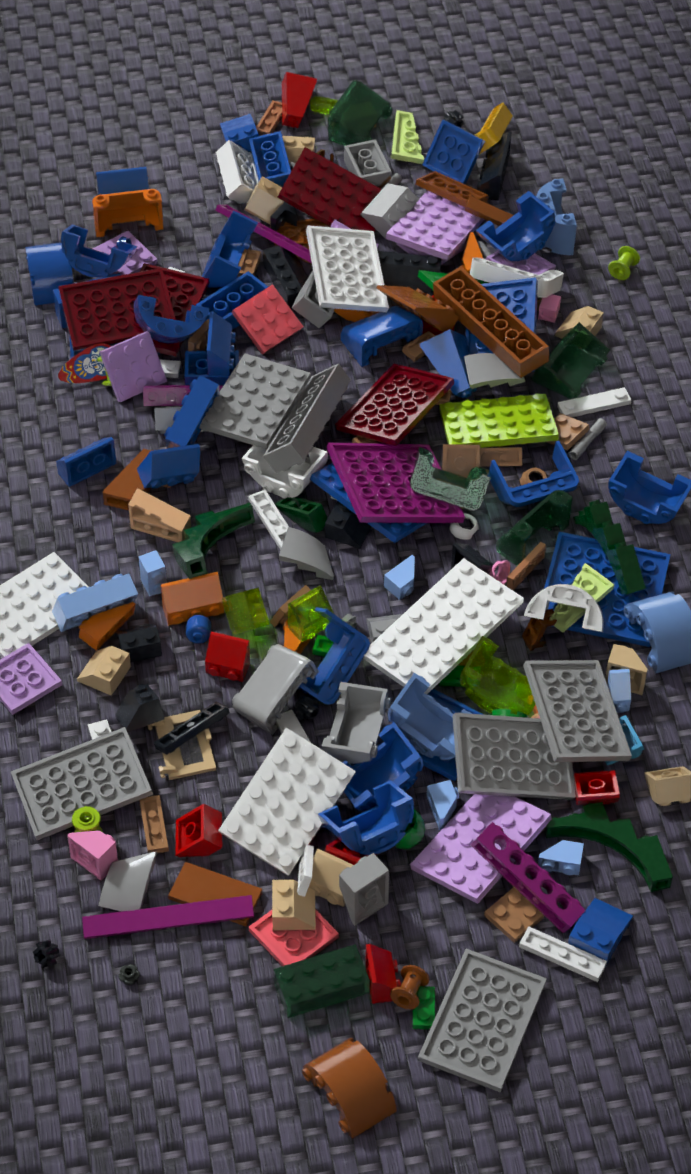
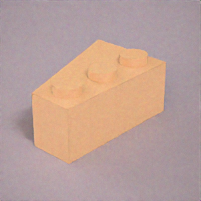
(157, 517)

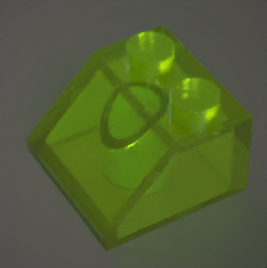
(245, 611)
(303, 618)

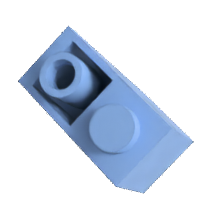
(562, 858)

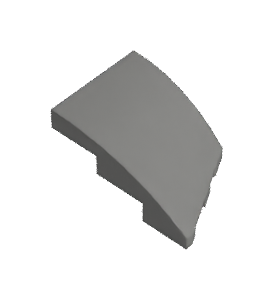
(489, 369)
(306, 553)
(127, 883)

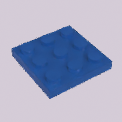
(453, 152)

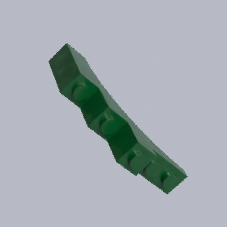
(209, 529)
(611, 538)
(620, 836)

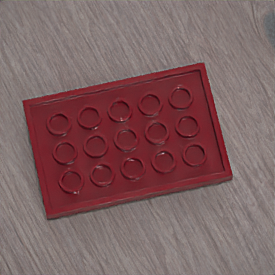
(328, 191)
(183, 292)
(105, 307)
(394, 404)

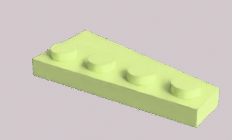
(405, 140)
(593, 584)

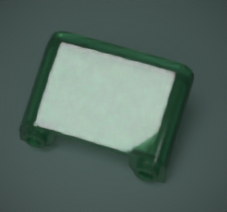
(356, 114)
(571, 362)
(448, 486)
(549, 513)

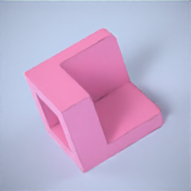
(549, 308)

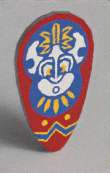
(84, 366)

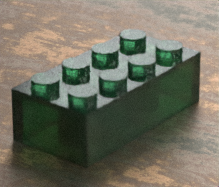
(321, 981)

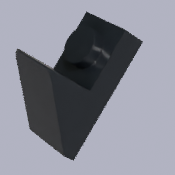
(283, 214)

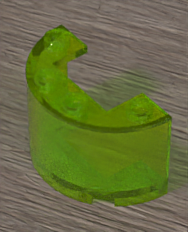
(494, 683)

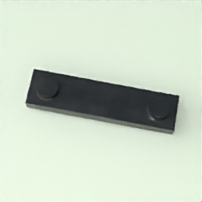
(191, 728)

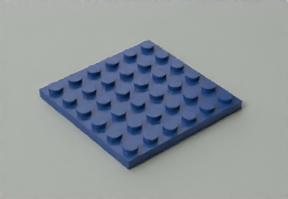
(567, 561)

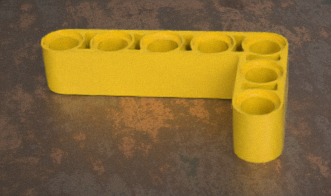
(494, 126)

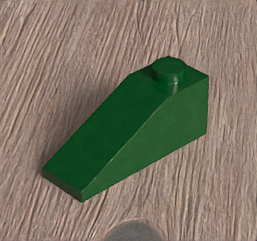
(304, 513)

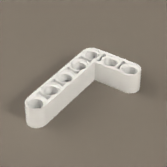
(490, 271)

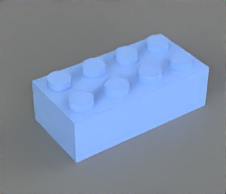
(74, 608)

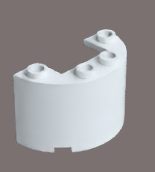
(283, 483)
(570, 596)

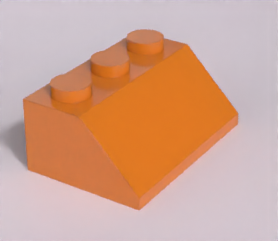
(192, 597)

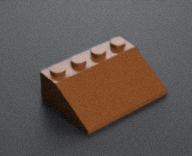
(429, 310)

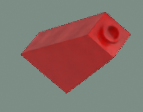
(295, 97)

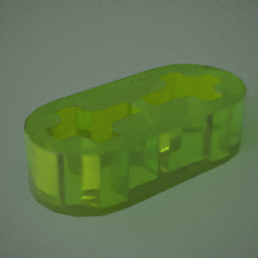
(322, 104)

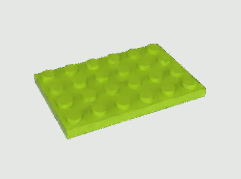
(499, 421)

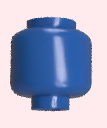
(198, 629)

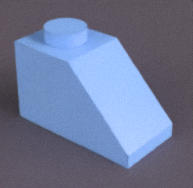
(401, 578)
(620, 689)
(443, 801)

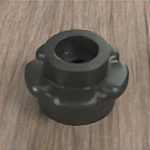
(129, 979)

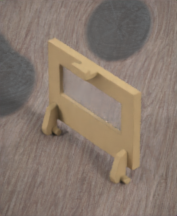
(189, 758)

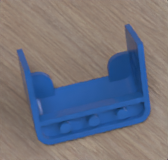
(228, 248)
(563, 479)
(340, 661)

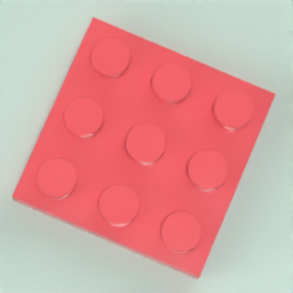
(267, 319)
(293, 945)

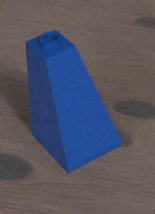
(447, 356)

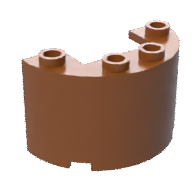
(352, 1085)

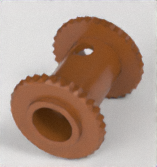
(406, 994)

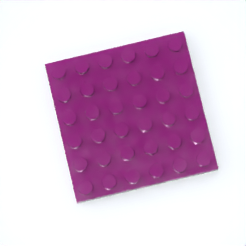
(380, 487)

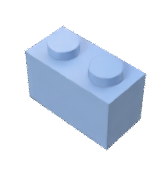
(152, 572)

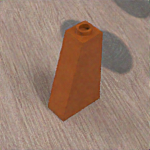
(123, 487)

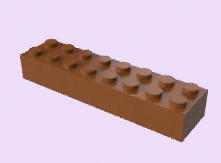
(491, 322)

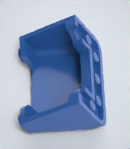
(378, 330)

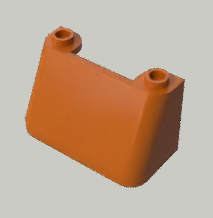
(127, 208)

